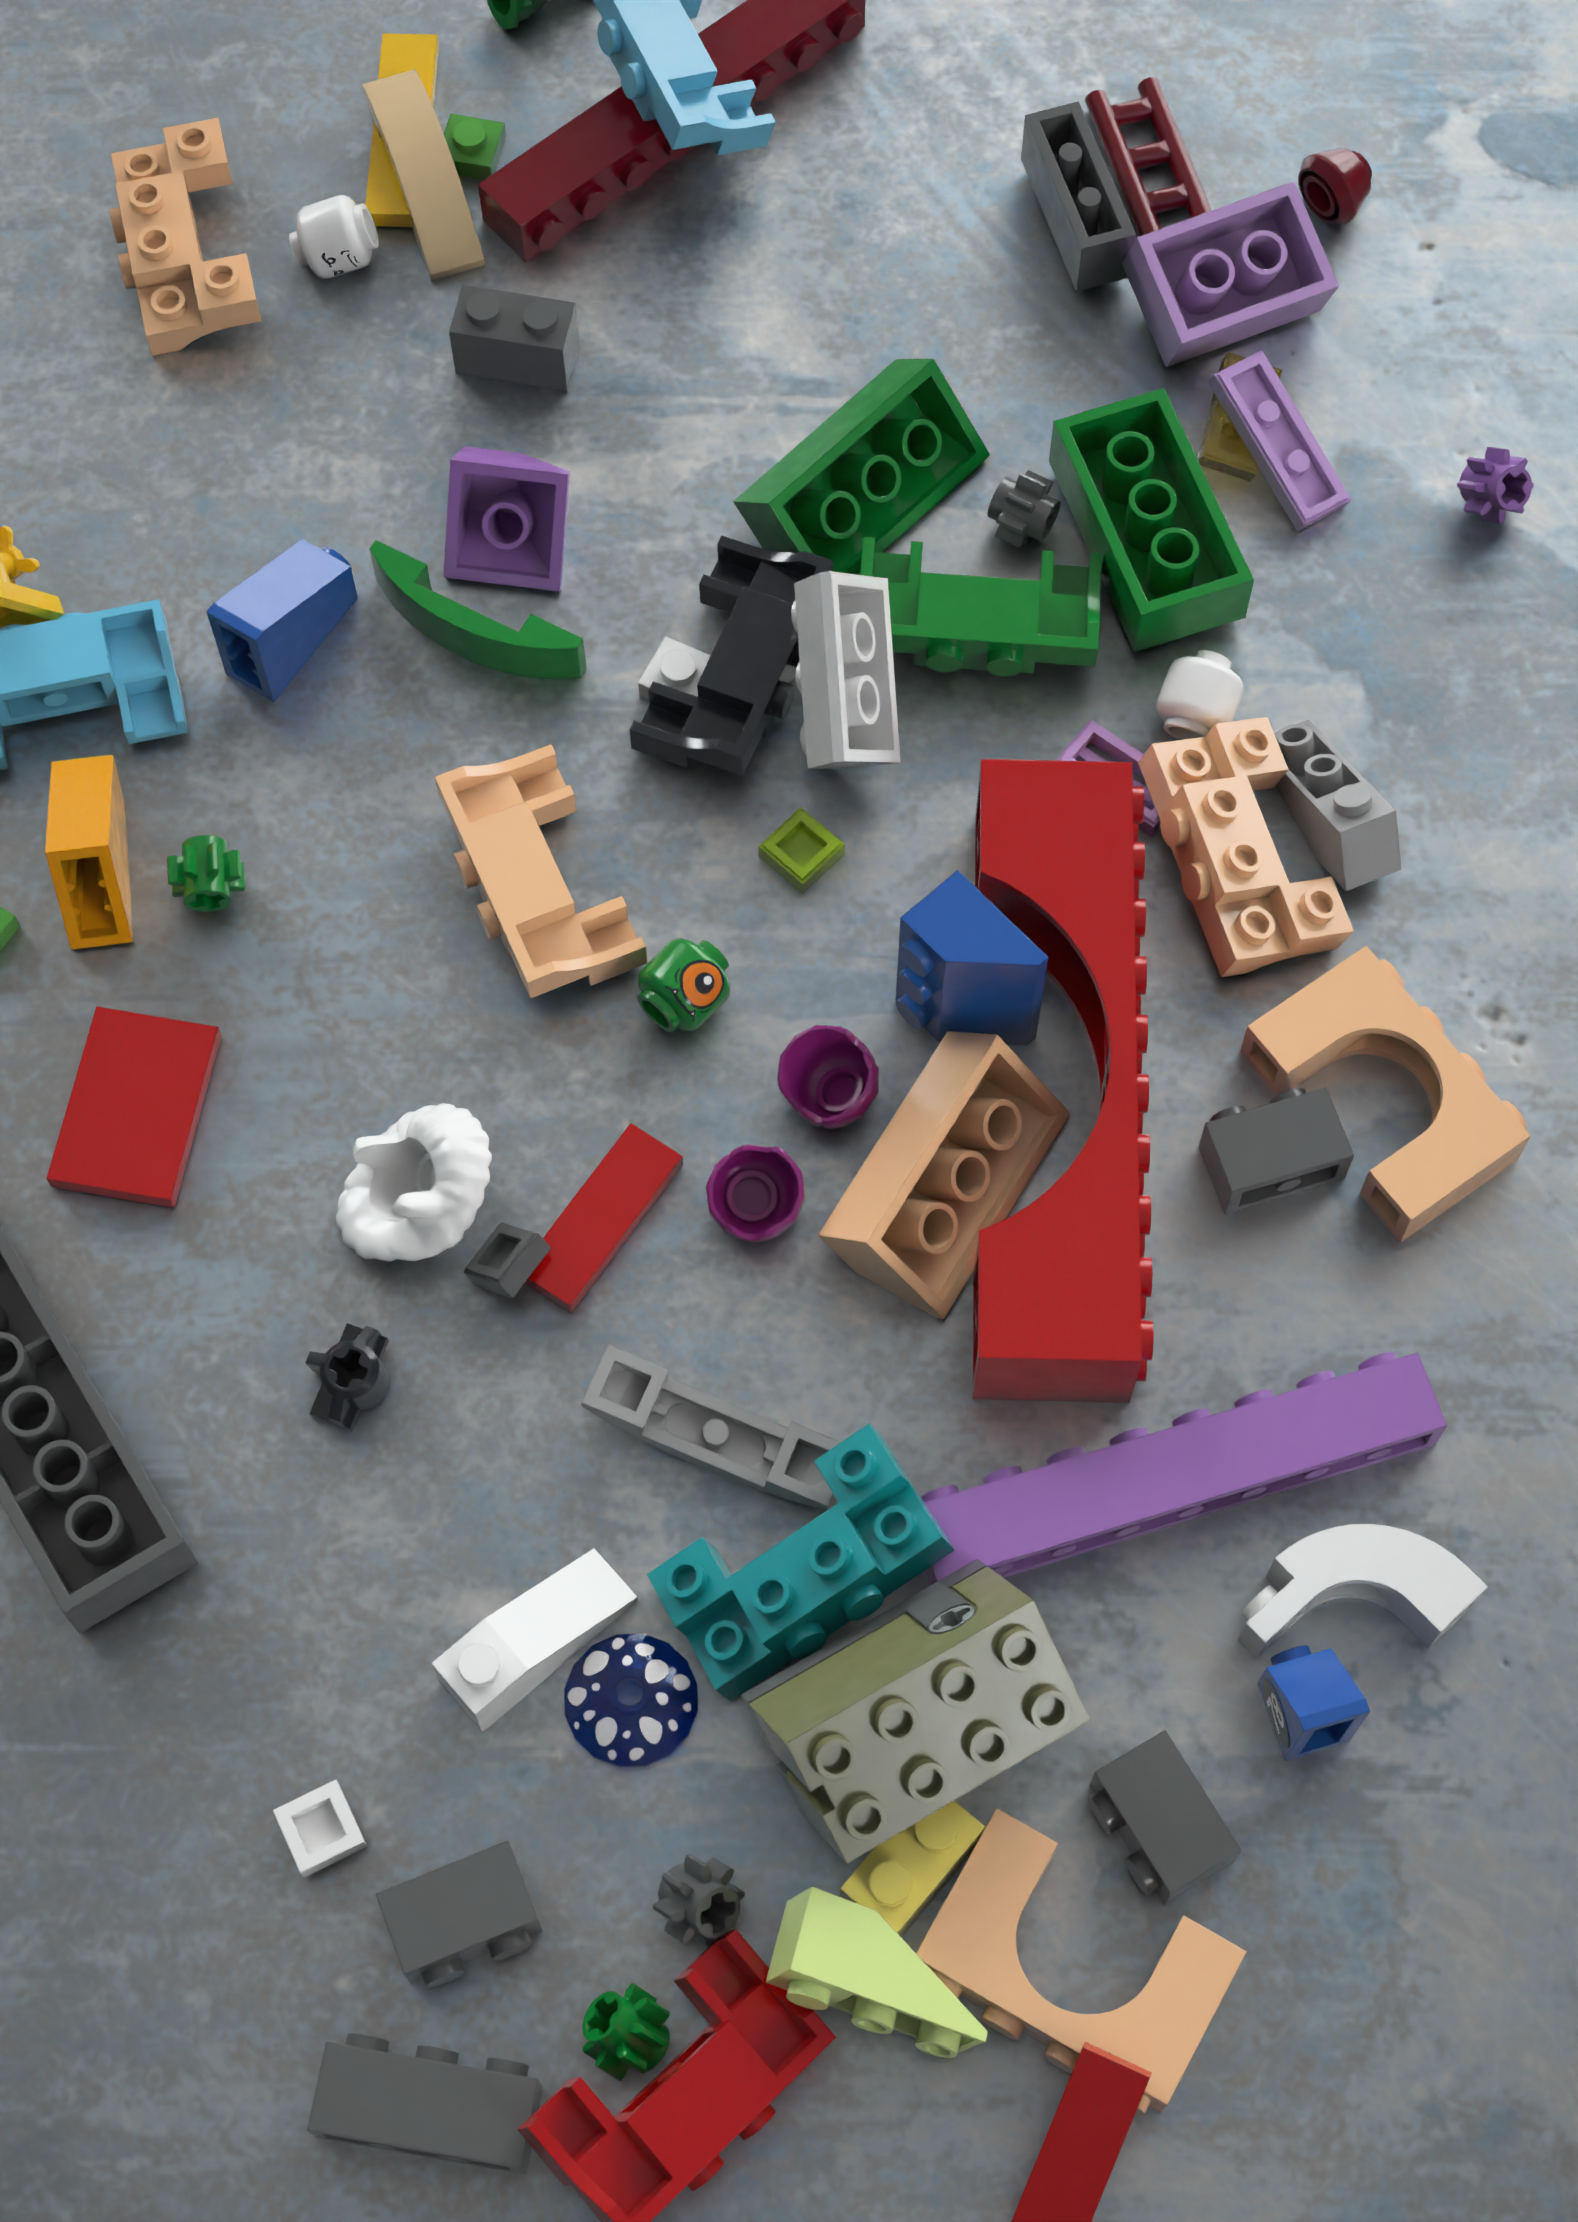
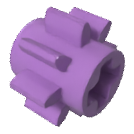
(1495, 485)

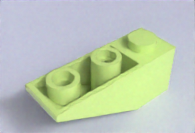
(859, 1964)

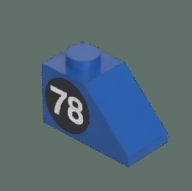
(1311, 1701)

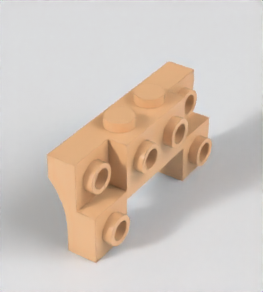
(164, 260)
(1228, 854)
(523, 892)

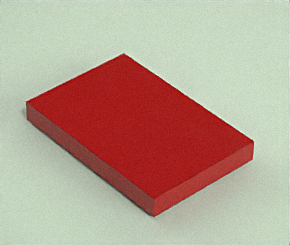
(134, 1107)

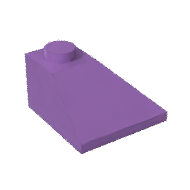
(506, 519)

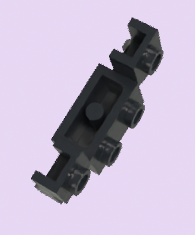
(748, 670)

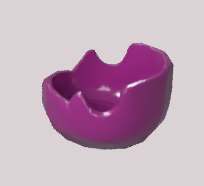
(828, 1076)
(755, 1192)

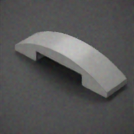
(708, 1430)

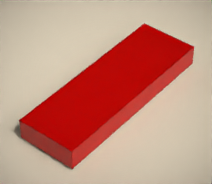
(603, 1215)
(1083, 2139)

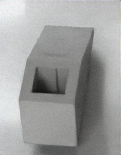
(1337, 808)

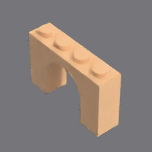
(1367, 1011)
(977, 1958)

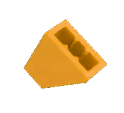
(89, 851)

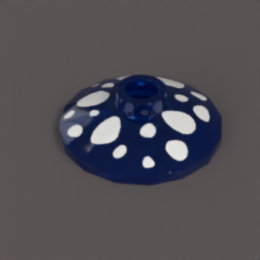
(636, 1732)

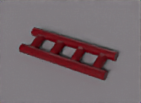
(1127, 161)

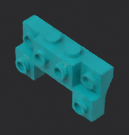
(811, 1580)

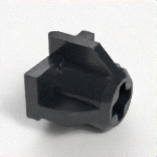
(350, 1376)

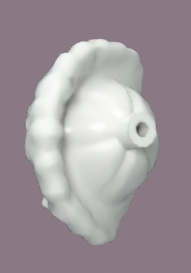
(415, 1185)

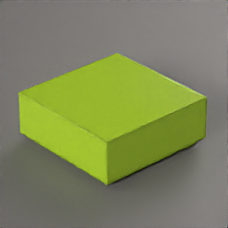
(801, 850)

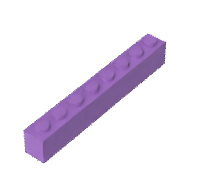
(1190, 1468)

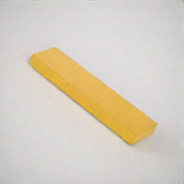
(397, 55)

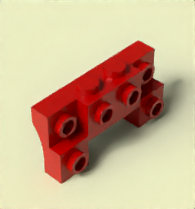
(698, 2104)

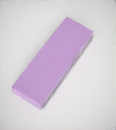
(1279, 440)

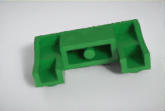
(990, 620)

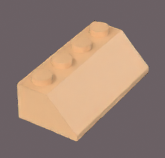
(945, 1171)

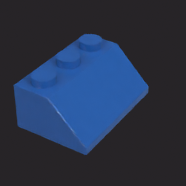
(967, 967)

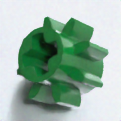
(205, 873)
(626, 2032)

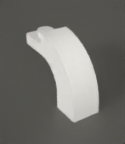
(1369, 1562)

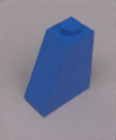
(281, 616)

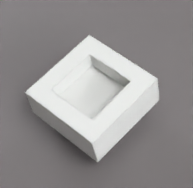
(675, 667)
(320, 1828)

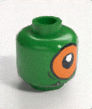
(684, 984)

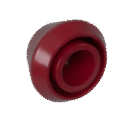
(1335, 184)

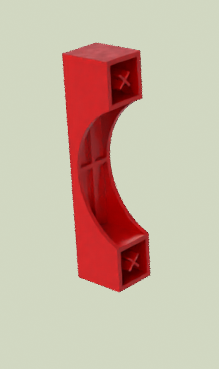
(1069, 1273)

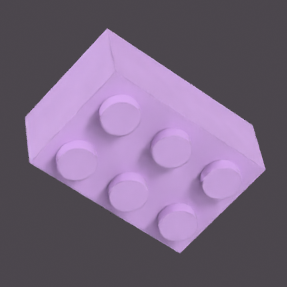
(1229, 274)

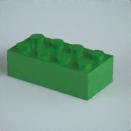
(1151, 518)

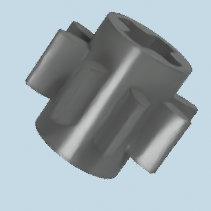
(1023, 508)
(699, 1900)

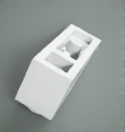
(531, 1638)

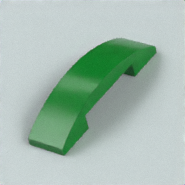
(535, 651)

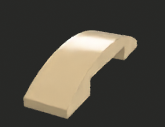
(425, 174)

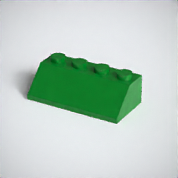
(867, 468)

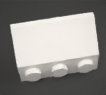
(846, 671)

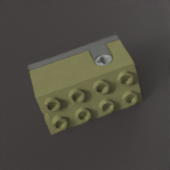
(916, 1708)

